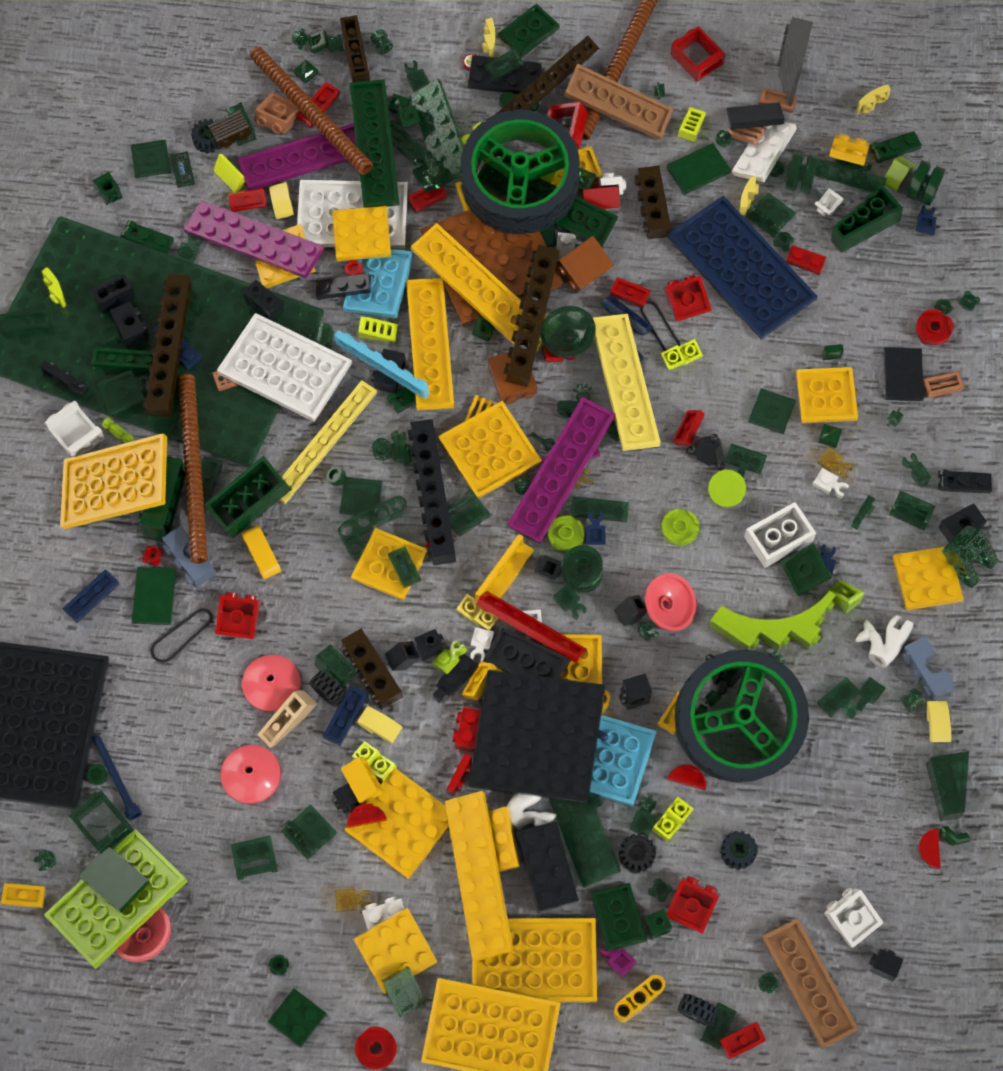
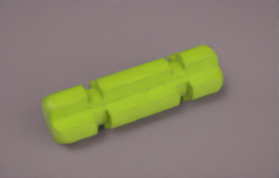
(117, 431)

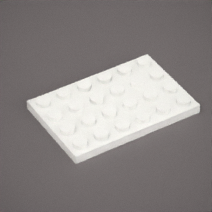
(321, 197)
(284, 367)

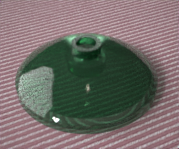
(564, 323)

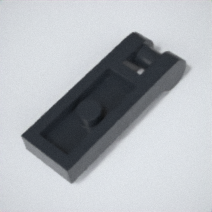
(965, 482)

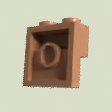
(276, 113)

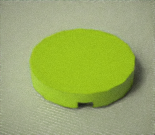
(727, 488)
(680, 527)
(566, 533)

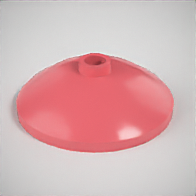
(678, 601)
(270, 694)
(253, 786)
(158, 932)

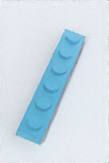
(377, 361)

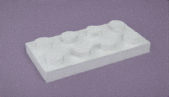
(760, 158)

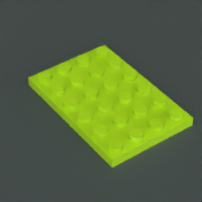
(99, 927)

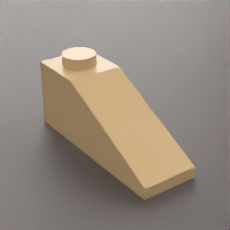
(287, 717)

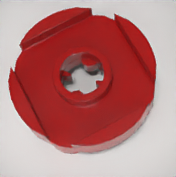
(930, 336)
(383, 1058)

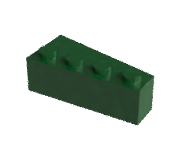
(867, 219)

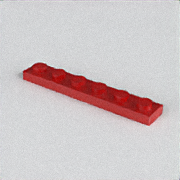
(531, 627)

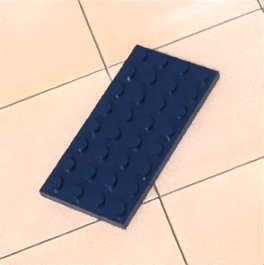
(742, 267)

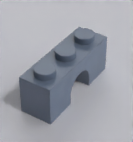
(178, 545)
(933, 684)

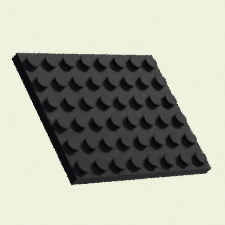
(47, 722)

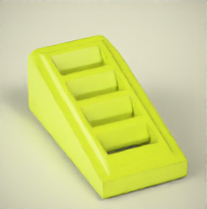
(689, 134)
(368, 334)

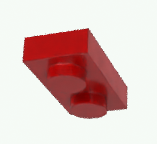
(247, 199)
(420, 200)
(805, 260)
(630, 292)
(688, 427)
(457, 783)
(742, 1040)

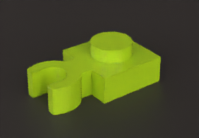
(449, 659)

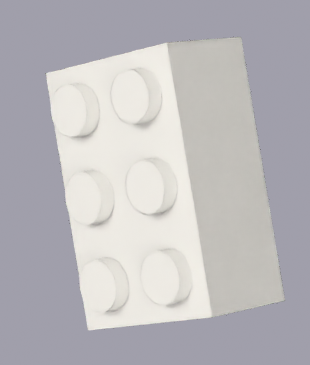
(780, 535)

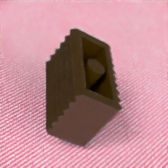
(229, 130)

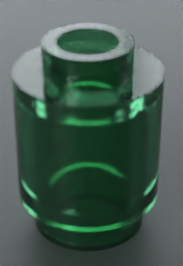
(324, 335)

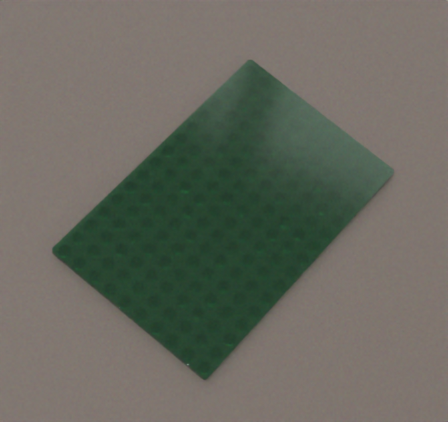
(83, 257)

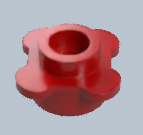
(150, 550)

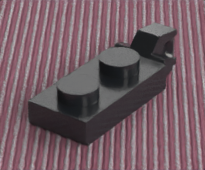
(63, 379)
(451, 682)

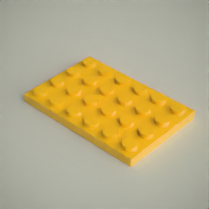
(114, 481)
(549, 961)
(489, 1029)

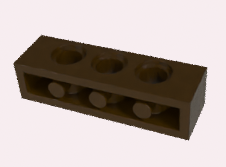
(354, 49)
(652, 177)
(359, 642)

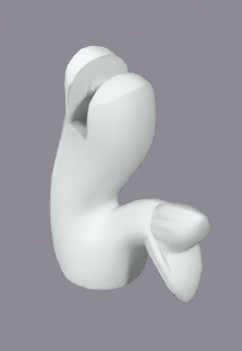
(881, 653)
(520, 819)

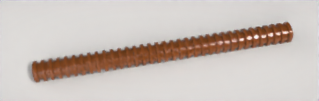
(622, 56)
(311, 110)
(192, 469)

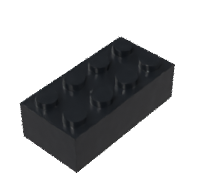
(547, 867)

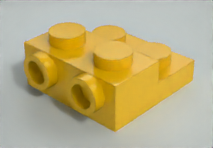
(849, 149)

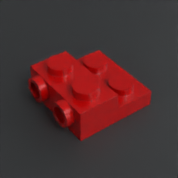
(687, 297)
(237, 615)
(468, 728)
(693, 904)

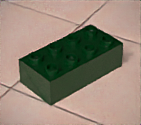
(248, 497)
(158, 520)

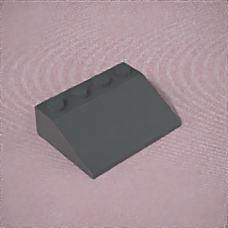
(793, 55)

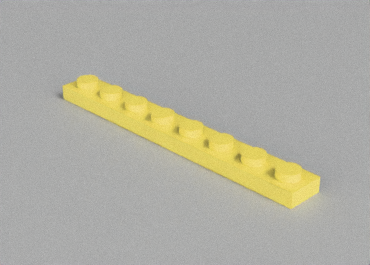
(327, 437)

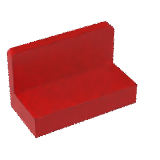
(602, 196)

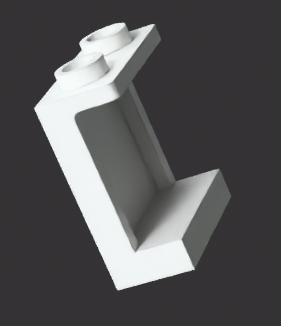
(74, 430)

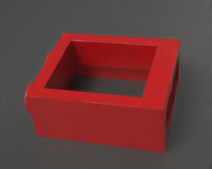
(700, 71)
(579, 119)

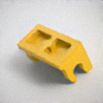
(362, 780)

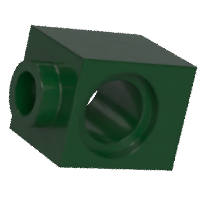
(408, 117)
(107, 182)
(658, 924)

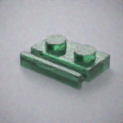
(403, 991)

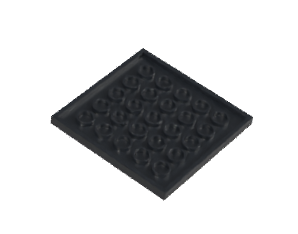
(537, 736)

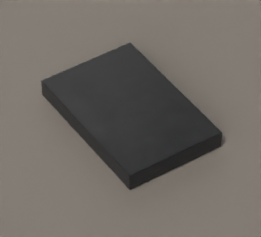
(755, 116)
(903, 374)

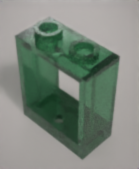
(111, 838)

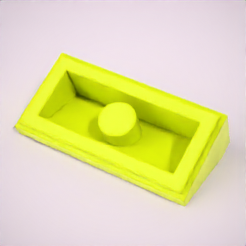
(229, 174)

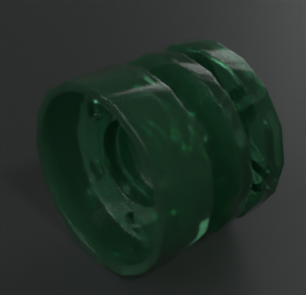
(583, 558)

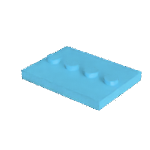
(387, 285)
(621, 760)

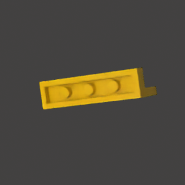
(506, 569)

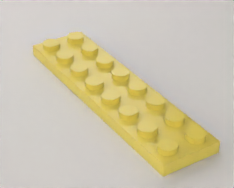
(625, 383)

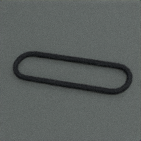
(641, 309)

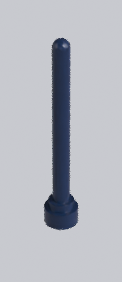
(132, 810)

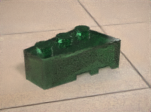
(949, 783)

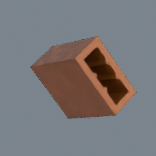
(584, 264)
(508, 391)

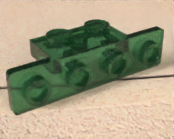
(849, 174)

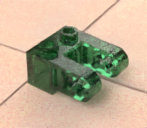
(964, 549)

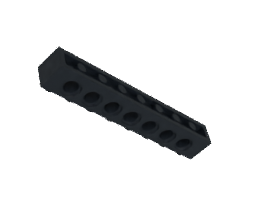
(438, 553)

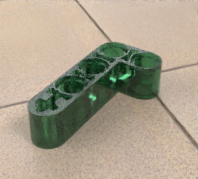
(375, 522)

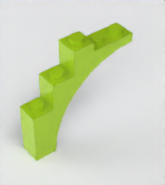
(776, 632)

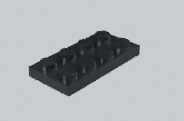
(512, 82)
(522, 656)

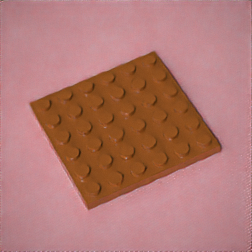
(499, 252)

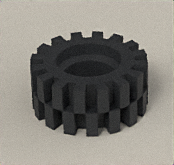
(327, 688)
(628, 861)

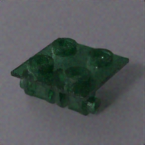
(770, 214)
(308, 832)

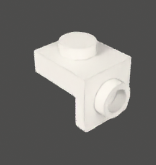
(611, 179)
(829, 203)

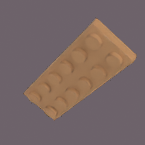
(618, 102)
(810, 983)

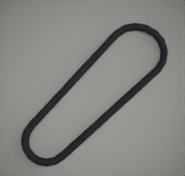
(176, 627)

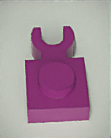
(619, 960)

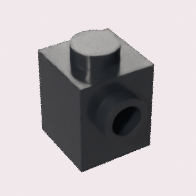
(548, 567)
(631, 610)
(429, 644)
(402, 656)
(345, 799)
(885, 964)

